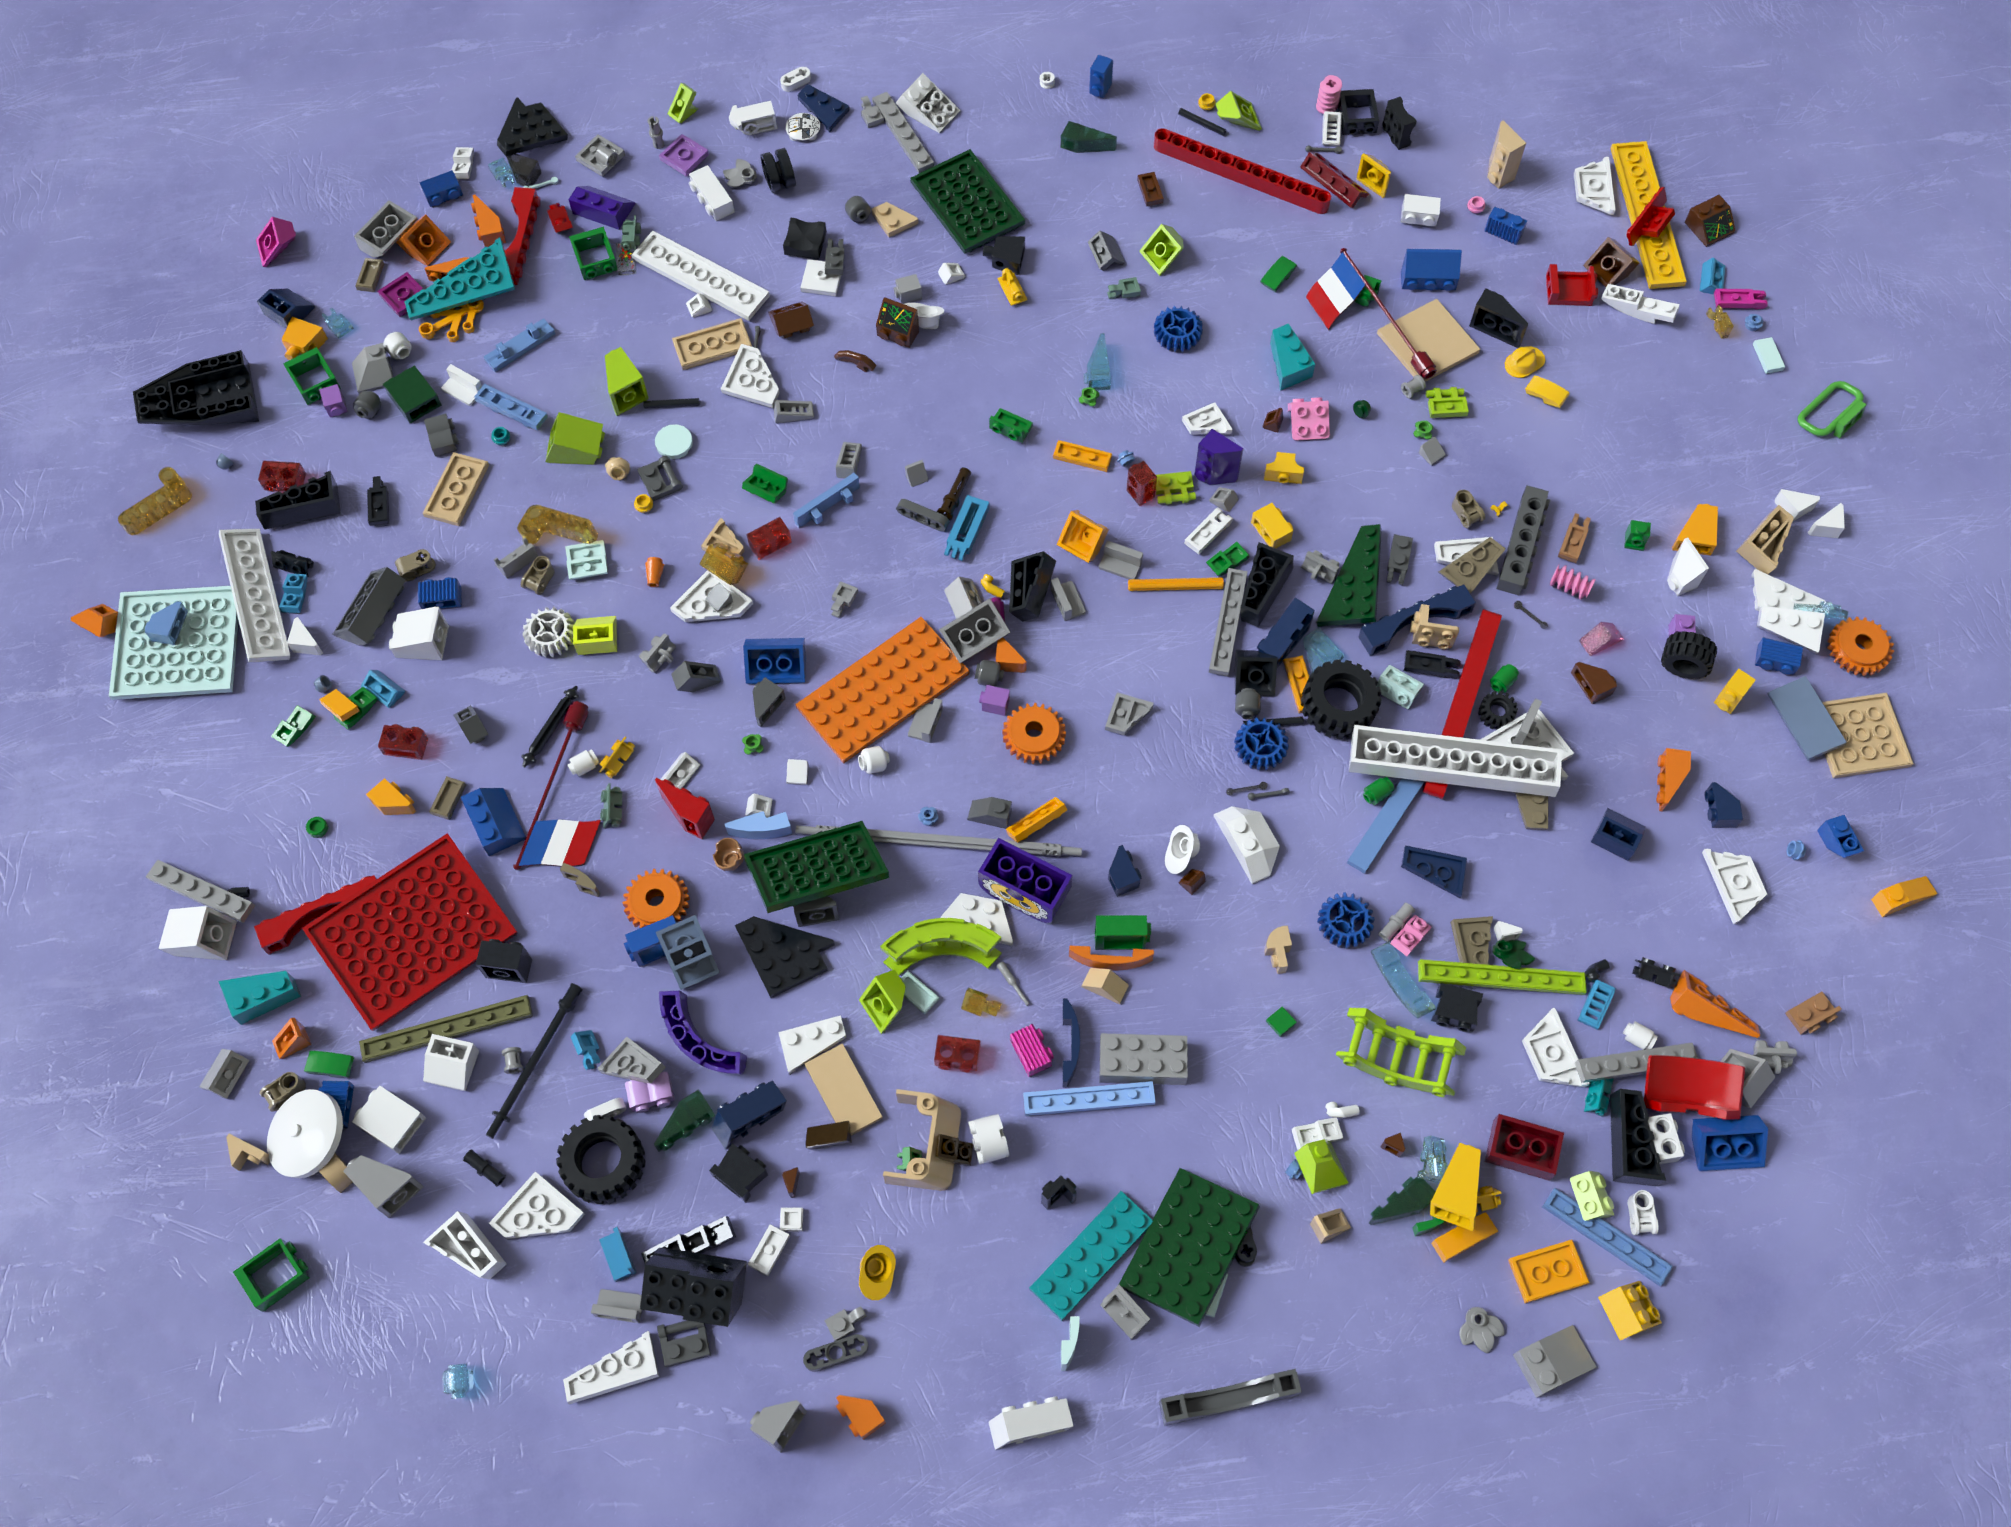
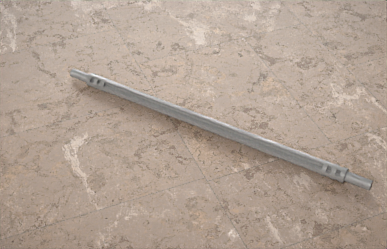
(951, 841)

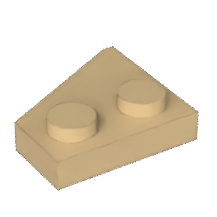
(893, 219)
(723, 535)

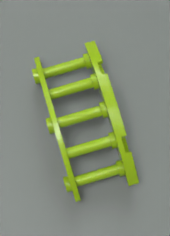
(940, 938)
(1447, 1046)

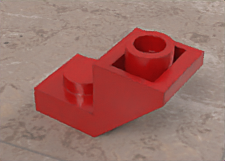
(559, 217)

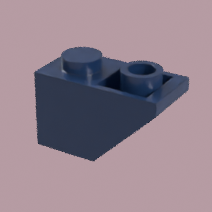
(1723, 807)
(1122, 873)

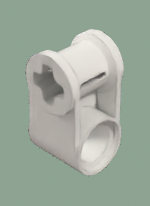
(1642, 1218)

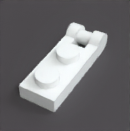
(1208, 530)

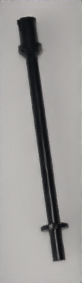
(565, 1005)

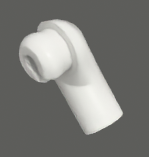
(1341, 1112)

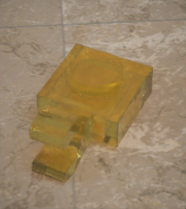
(1722, 324)
(976, 1003)

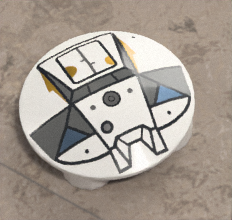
(802, 127)

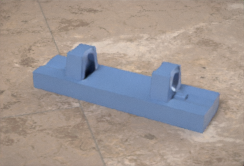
(519, 345)
(510, 407)
(814, 508)

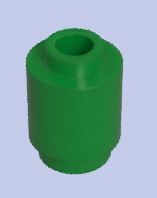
(1504, 678)
(1378, 790)

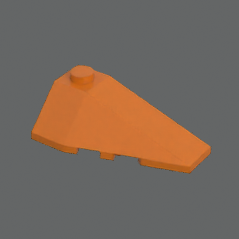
(1697, 1003)

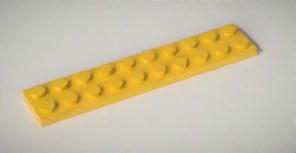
(1638, 185)

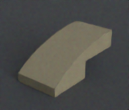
(583, 882)

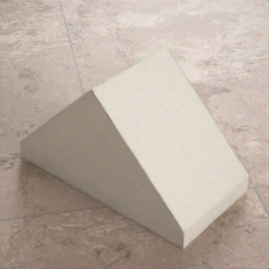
(1796, 503)
(1830, 524)
(301, 641)

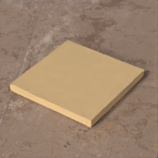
(1432, 331)
(1870, 734)

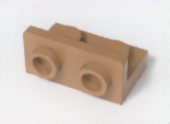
(1812, 1012)

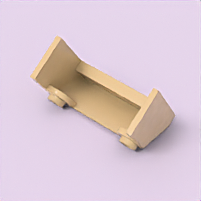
(929, 1172)

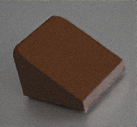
(791, 1180)

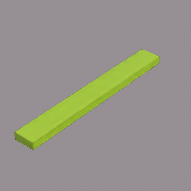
(1502, 977)

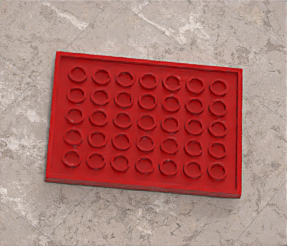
(408, 931)

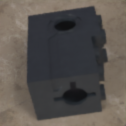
(693, 1286)

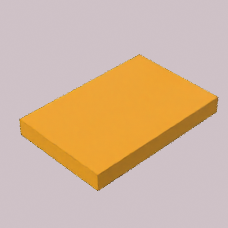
(1548, 1271)

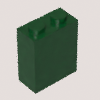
(412, 394)

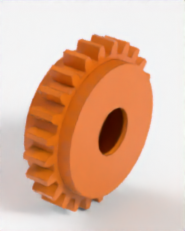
(1853, 658)
(1030, 747)
(654, 885)

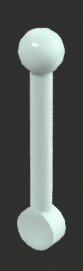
(554, 180)

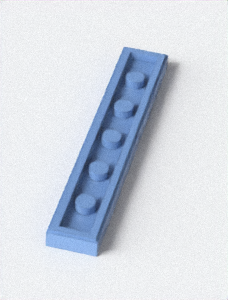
(1384, 824)
(1608, 1238)

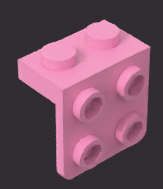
(1309, 419)

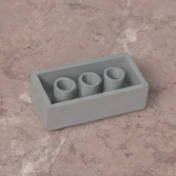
(1143, 1059)

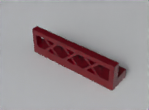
(1333, 179)

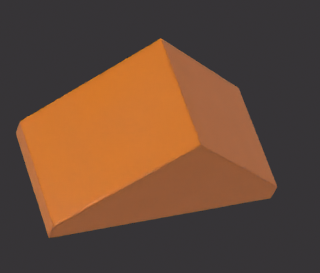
(1009, 658)
(291, 1039)

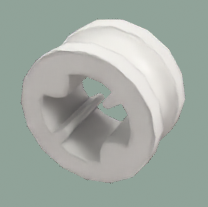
(1047, 84)

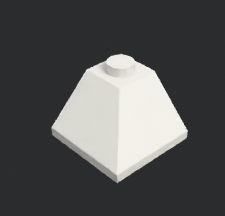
(1686, 569)

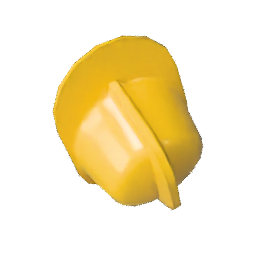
(1524, 361)
(877, 1272)

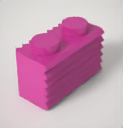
(1031, 1050)

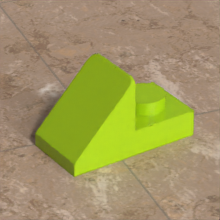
(682, 103)

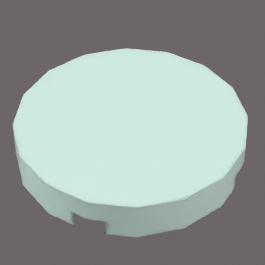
(673, 441)

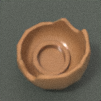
(728, 854)

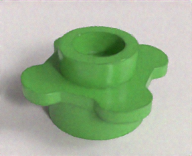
(1089, 392)
(1423, 425)
(752, 738)

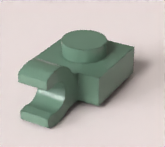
(1126, 287)

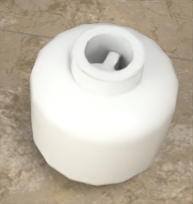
(397, 345)
(873, 760)

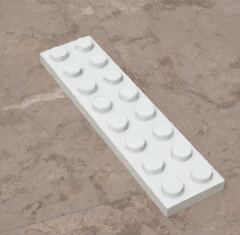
(701, 275)
(254, 595)

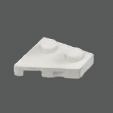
(1205, 419)

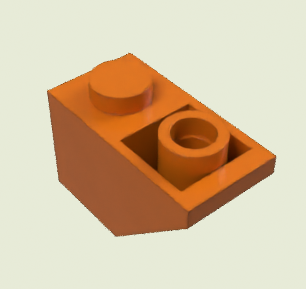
(98, 620)
(862, 1414)

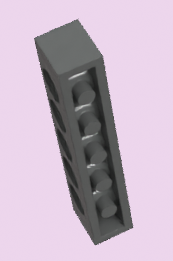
(1509, 580)

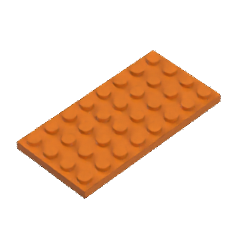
(882, 689)

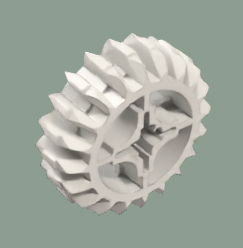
(547, 641)

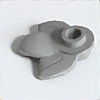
(741, 174)
(1480, 1333)

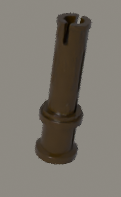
(951, 500)

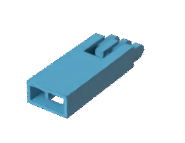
(969, 524)

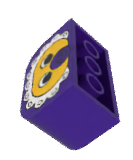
(1024, 881)

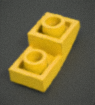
(1549, 391)

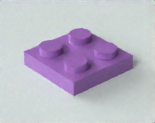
(684, 155)

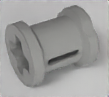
(1413, 386)
(512, 1060)

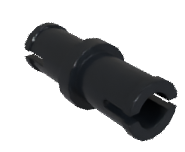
(484, 1167)

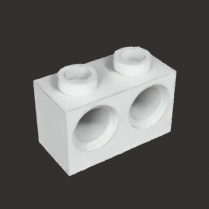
(1668, 1139)

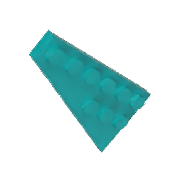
(468, 282)

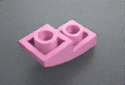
(1411, 935)

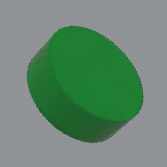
(317, 827)

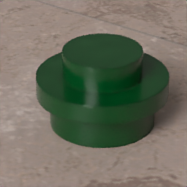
(1361, 408)

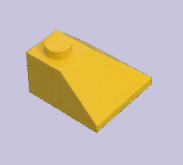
(1373, 174)

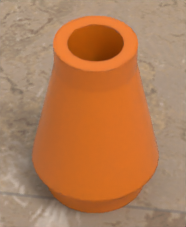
(654, 570)

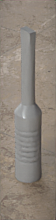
(1011, 980)

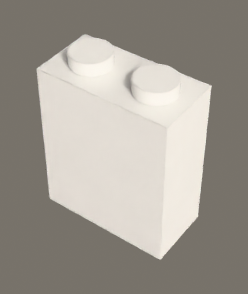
(388, 1119)

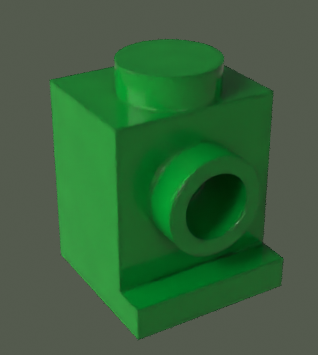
(1365, 296)
(1637, 535)

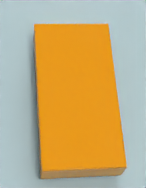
(339, 705)

